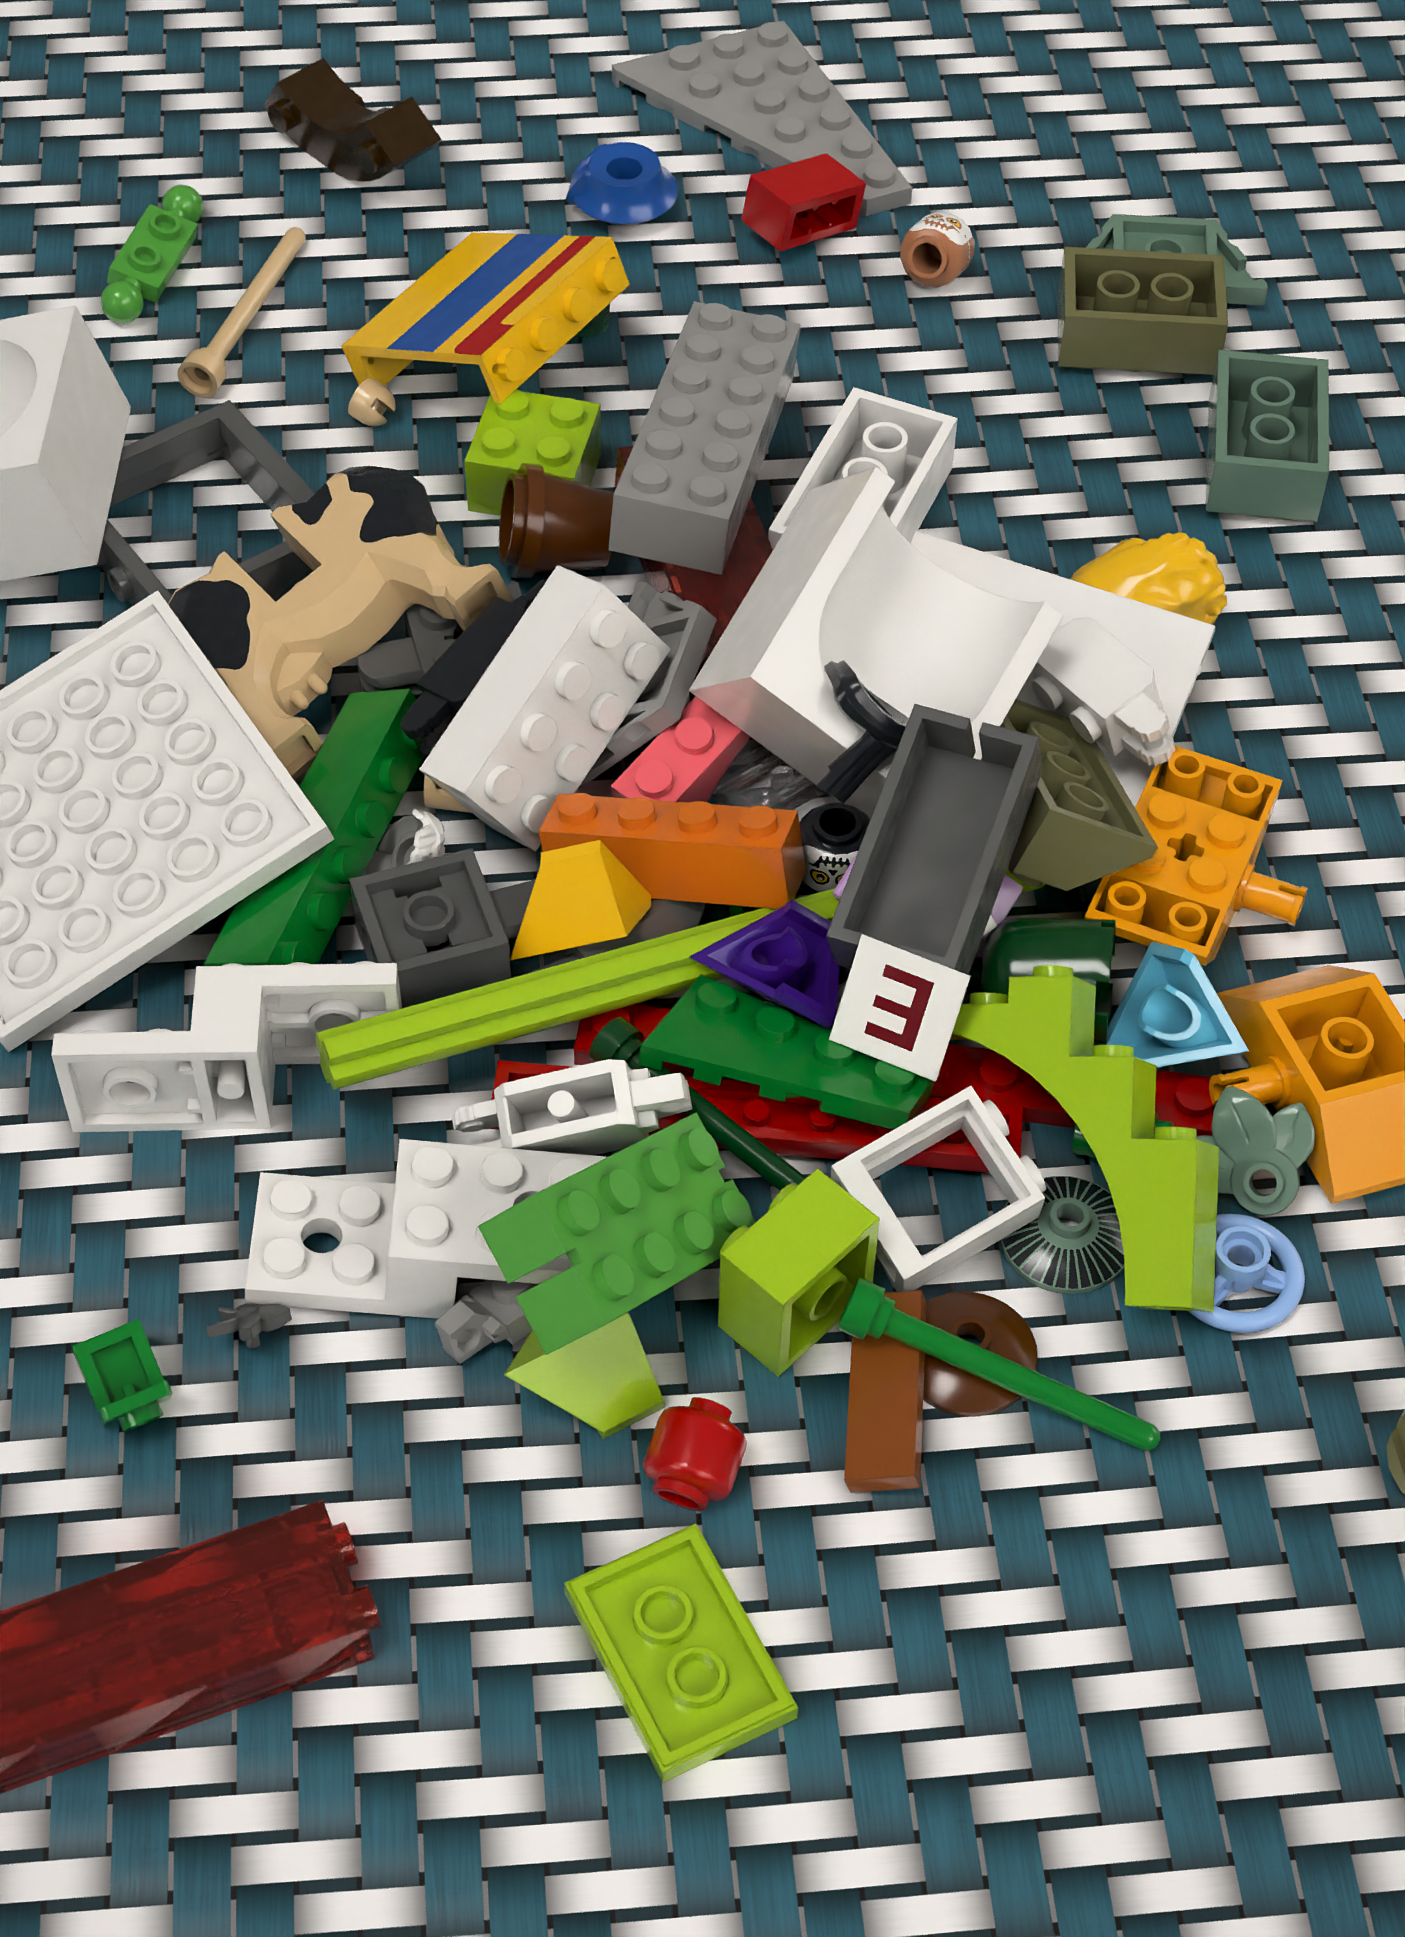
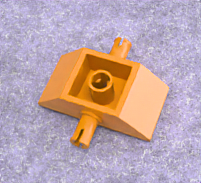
(1208, 837)
(1341, 1052)

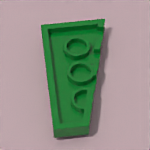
(789, 1057)

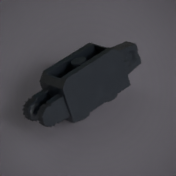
(461, 668)

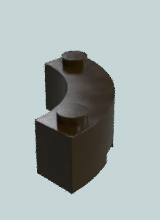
(340, 132)

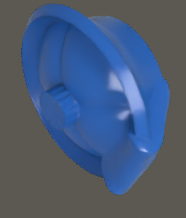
(622, 184)

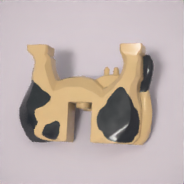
(371, 559)

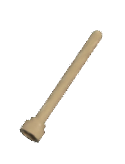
(205, 367)

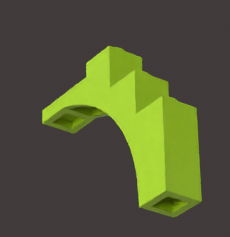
(1158, 1185)

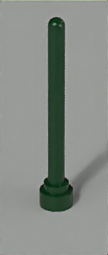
(623, 1042)

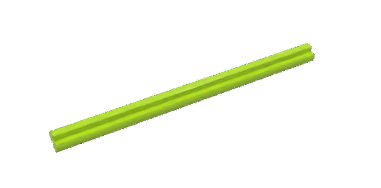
(533, 1000)

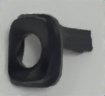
(882, 737)

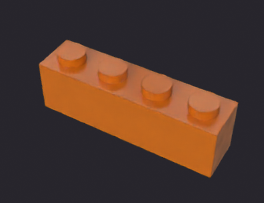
(688, 848)

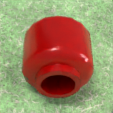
(694, 1454)

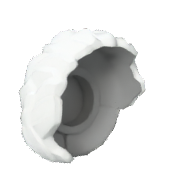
(409, 841)

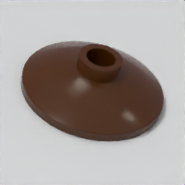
(998, 1330)

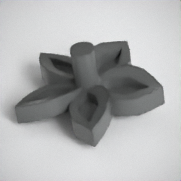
(250, 1321)

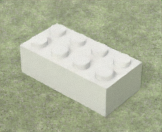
(885, 433)
(546, 705)

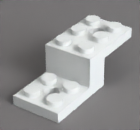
(226, 1063)
(399, 1239)

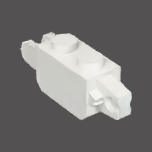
(1103, 691)
(578, 1109)

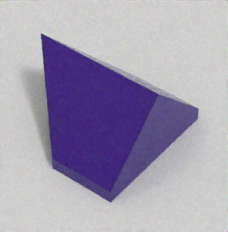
(782, 961)

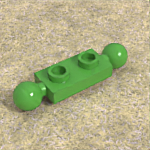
(152, 254)

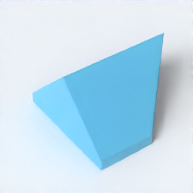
(1173, 1012)

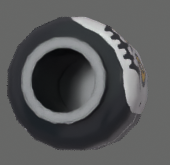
(830, 842)

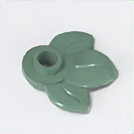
(1255, 1141)

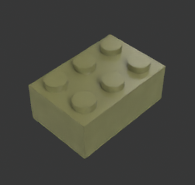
(1141, 310)

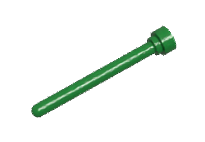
(875, 1315)

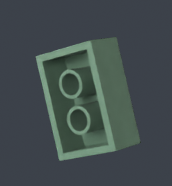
(1268, 435)

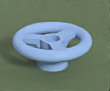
(1250, 1243)

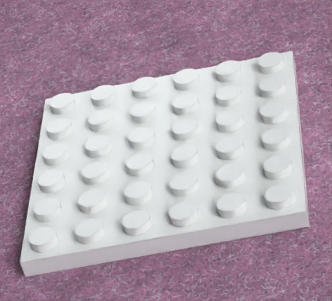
(128, 812)

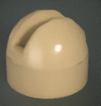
(371, 402)

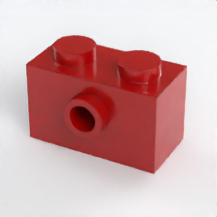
(803, 201)

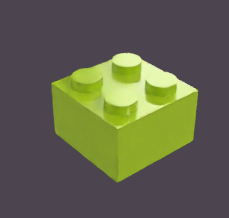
(531, 430)
(795, 1270)

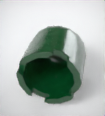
(1029, 942)

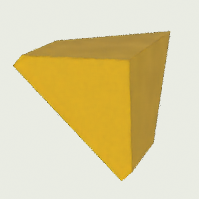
(579, 900)

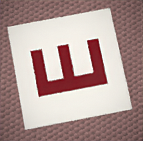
(899, 1007)

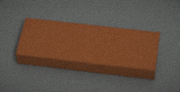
(886, 1408)

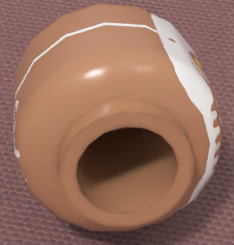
(937, 249)

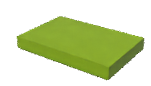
(680, 1652)

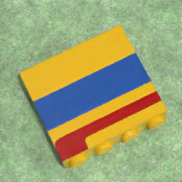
(493, 305)

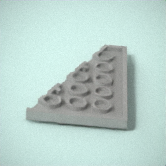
(770, 103)

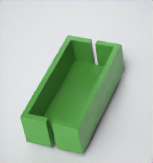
(625, 1227)

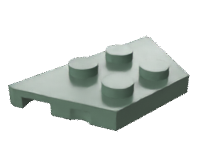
(1184, 236)

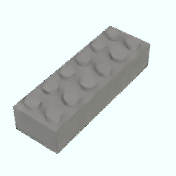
(704, 438)

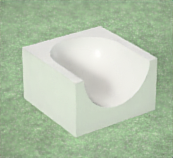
(57, 443)
(866, 596)

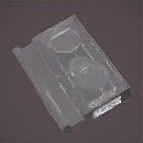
(764, 780)

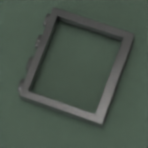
(181, 449)

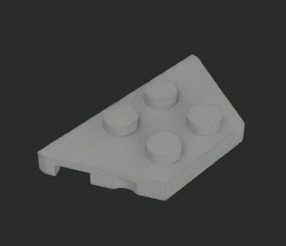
(686, 631)

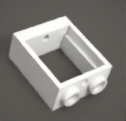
(987, 1133)

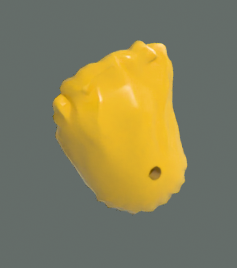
(1163, 573)

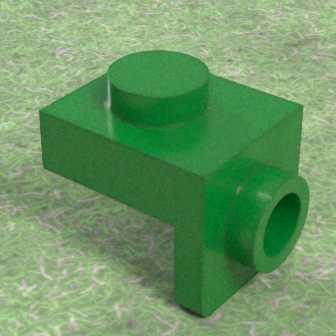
(123, 1376)

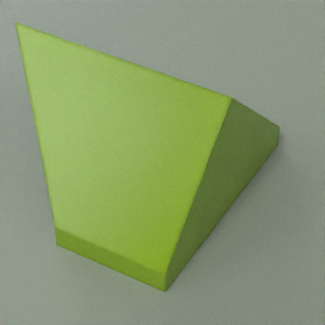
(594, 1378)

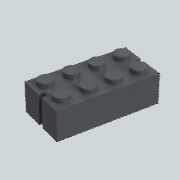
(938, 840)

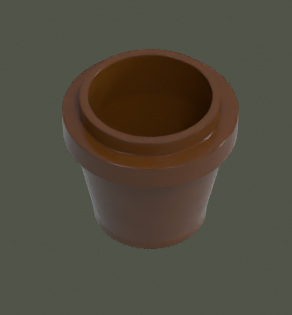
(552, 523)

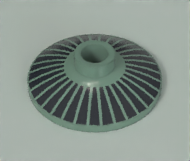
(1066, 1256)

